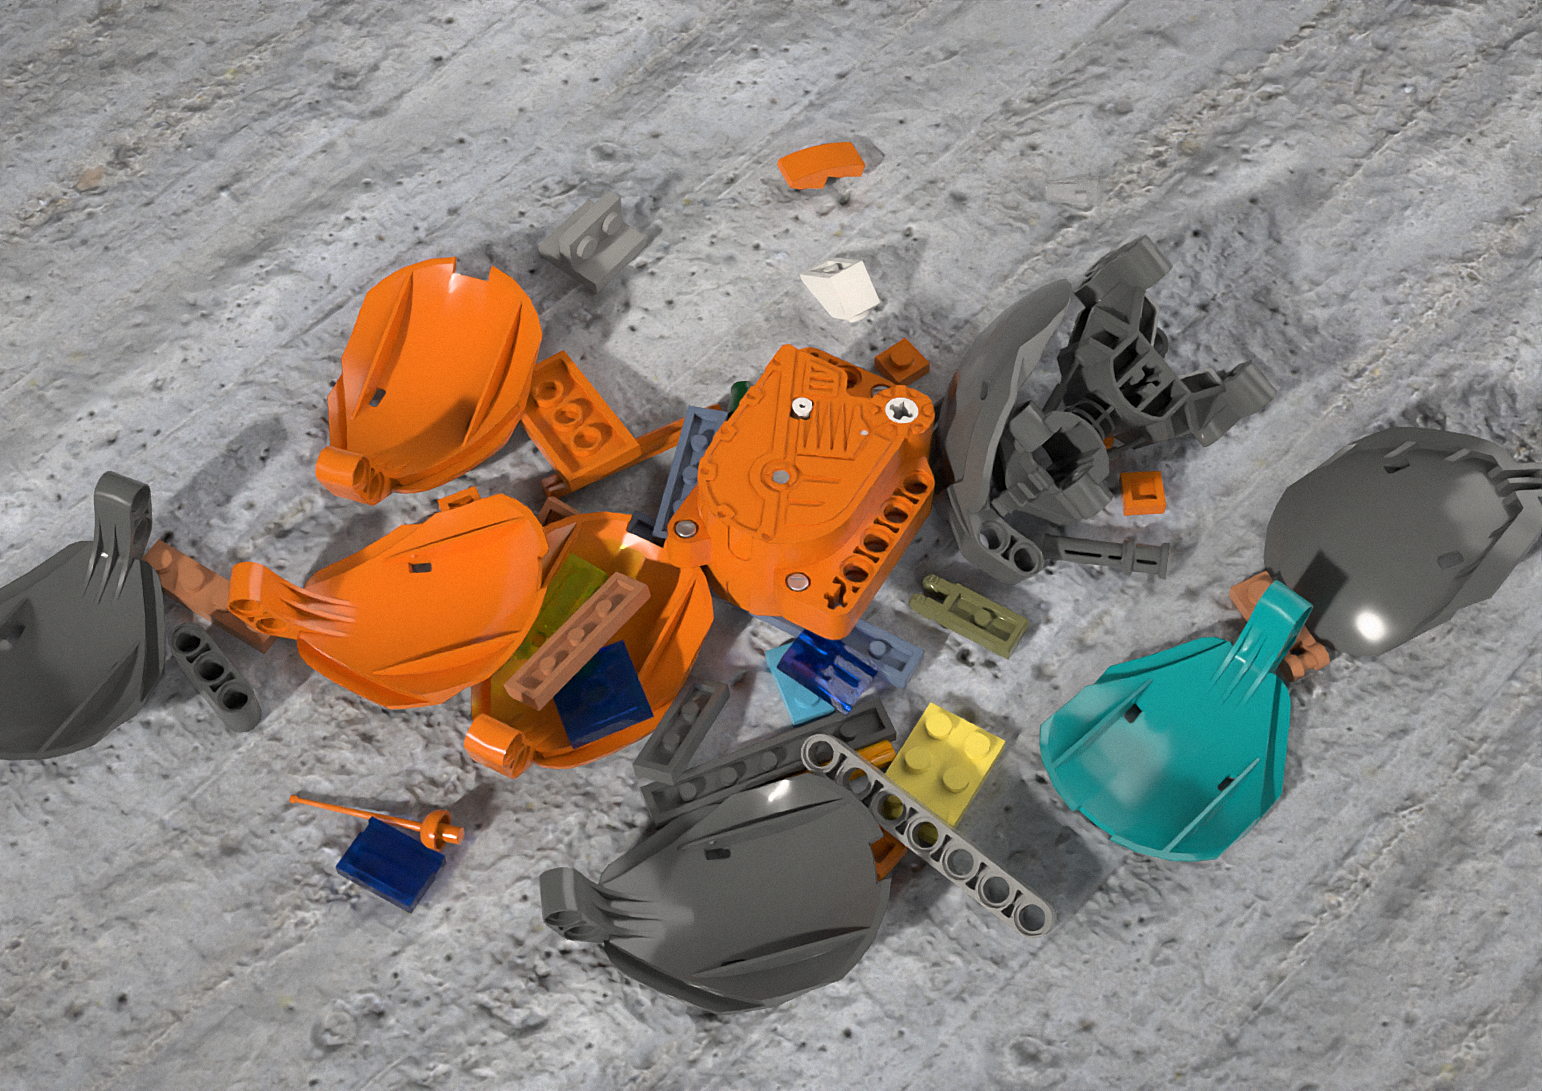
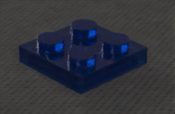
(602, 697)

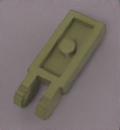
(971, 615)

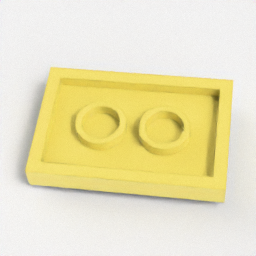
(942, 767)

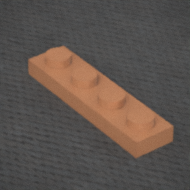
(202, 593)
(577, 640)

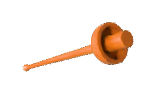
(434, 830)

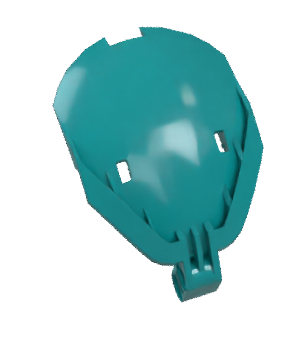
(1203, 718)

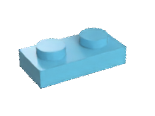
(800, 703)

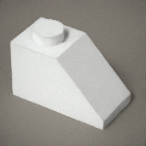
(842, 288)

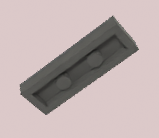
(681, 730)

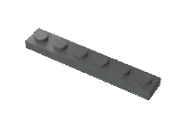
(763, 762)

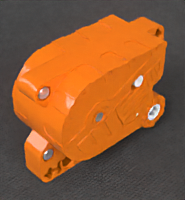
(809, 491)

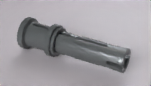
(1127, 556)

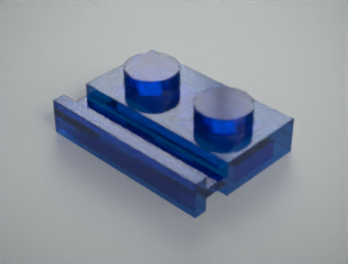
(828, 669)
(391, 865)

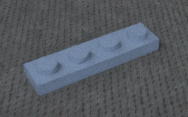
(695, 437)

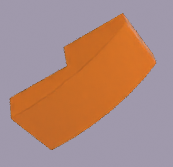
(815, 164)

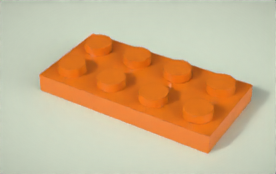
(574, 424)

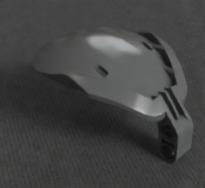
(971, 425)
(1369, 534)
(88, 633)
(787, 902)

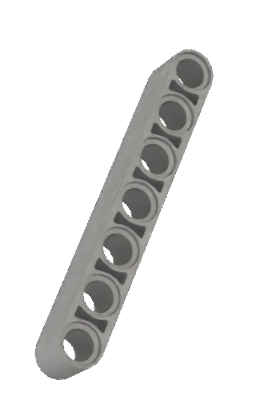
(949, 839)

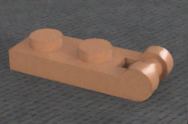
(1293, 667)

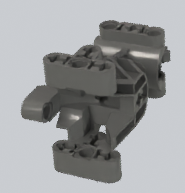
(1115, 389)

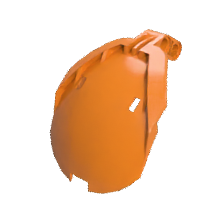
(454, 379)
(407, 633)
(659, 639)

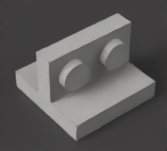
(594, 243)

